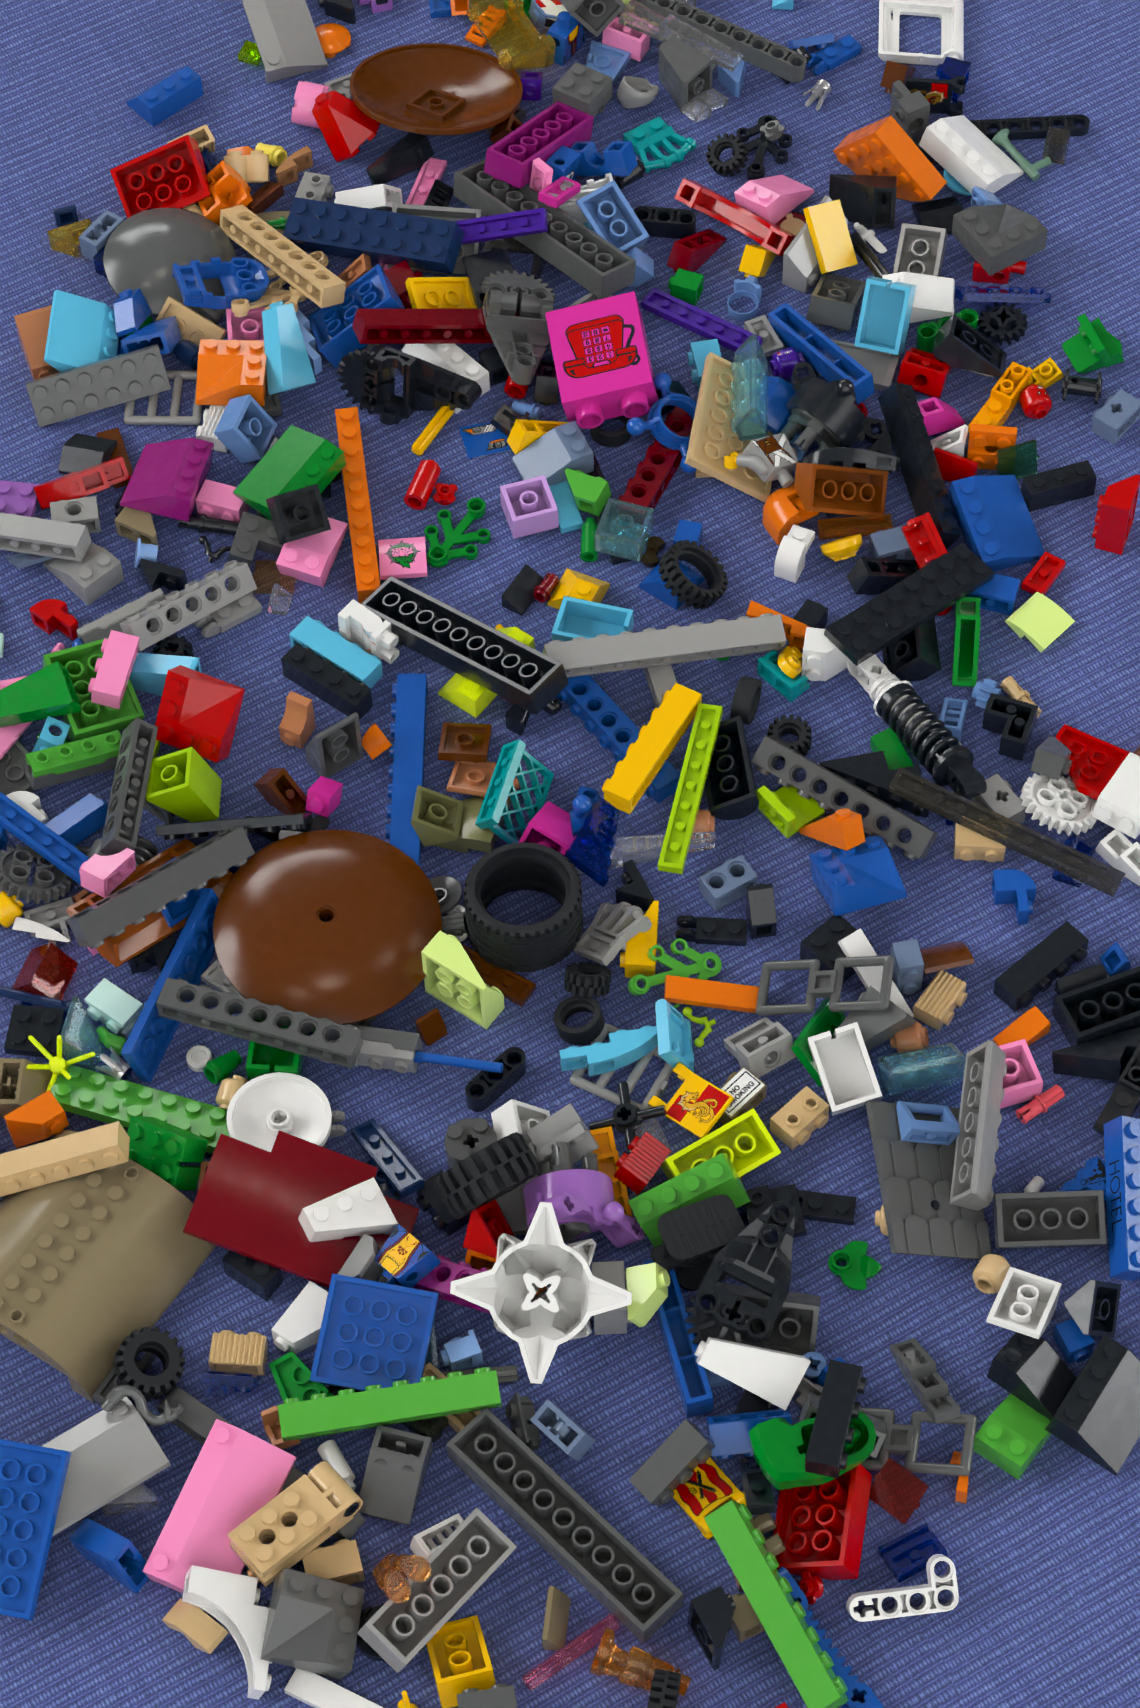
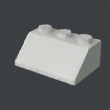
(519, 1118)

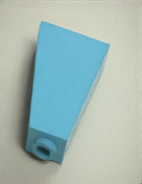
(285, 349)
(151, 670)

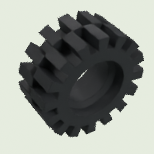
(720, 145)
(795, 727)
(587, 979)

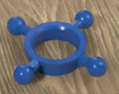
(655, 424)

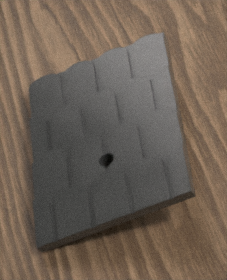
(917, 1191)

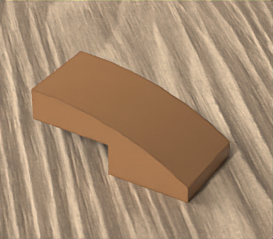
(295, 163)

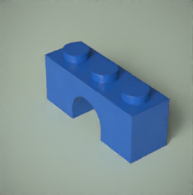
(616, 158)

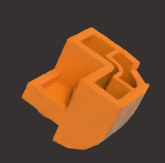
(226, 190)
(782, 511)

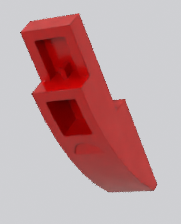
(82, 483)

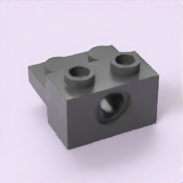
(909, 110)

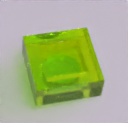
(249, 53)

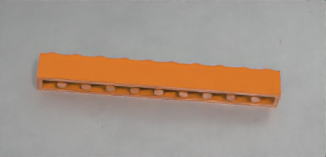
(358, 503)

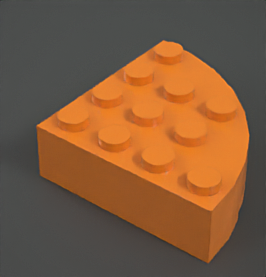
(888, 151)

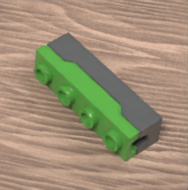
(72, 760)

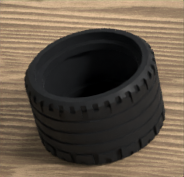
(523, 868)

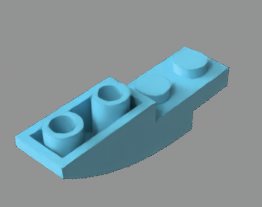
(622, 1050)

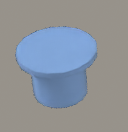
(145, 551)

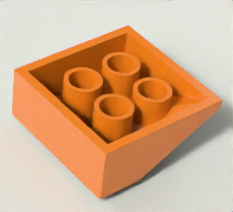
(230, 371)

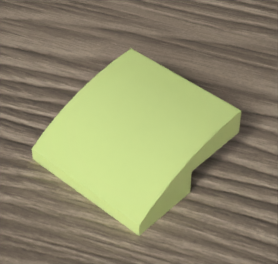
(1039, 621)

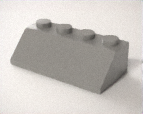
(800, 260)

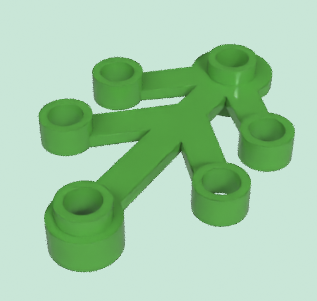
(678, 968)

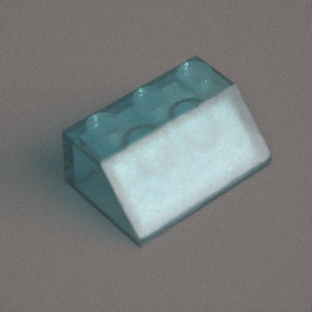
(921, 1068)

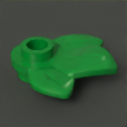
(858, 1265)

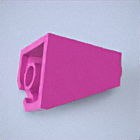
(550, 828)

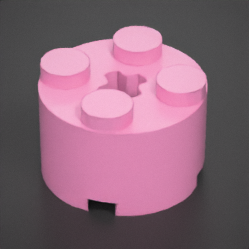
(304, 102)

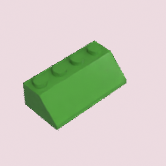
(696, 1184)

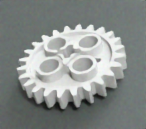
(1058, 804)

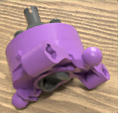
(580, 1199)

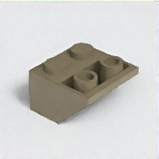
(20, 1084)

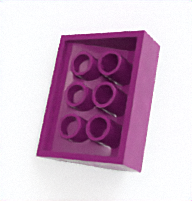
(169, 477)

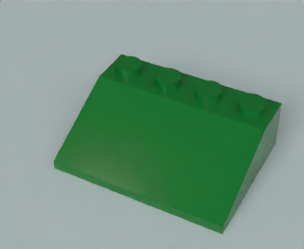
(291, 464)

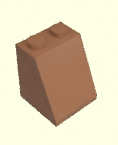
(32, 334)

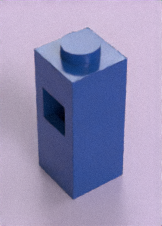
(80, 819)

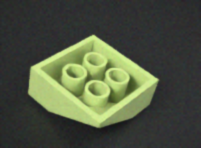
(457, 982)

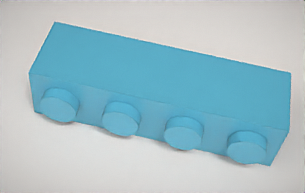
(338, 651)

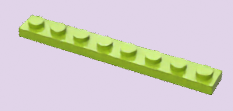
(690, 788)

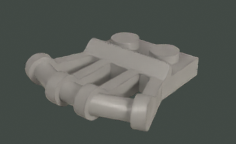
(611, 931)

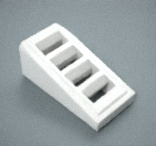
(422, 1542)

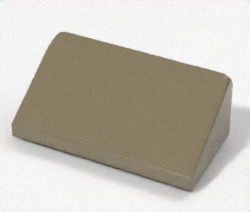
(555, 1619)

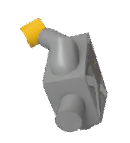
(768, 457)

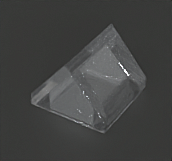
(279, 600)

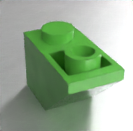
(588, 491)

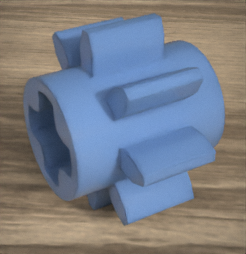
(983, 691)

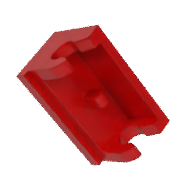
(923, 539)

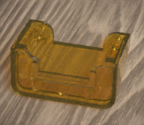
(512, 34)

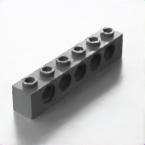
(129, 787)

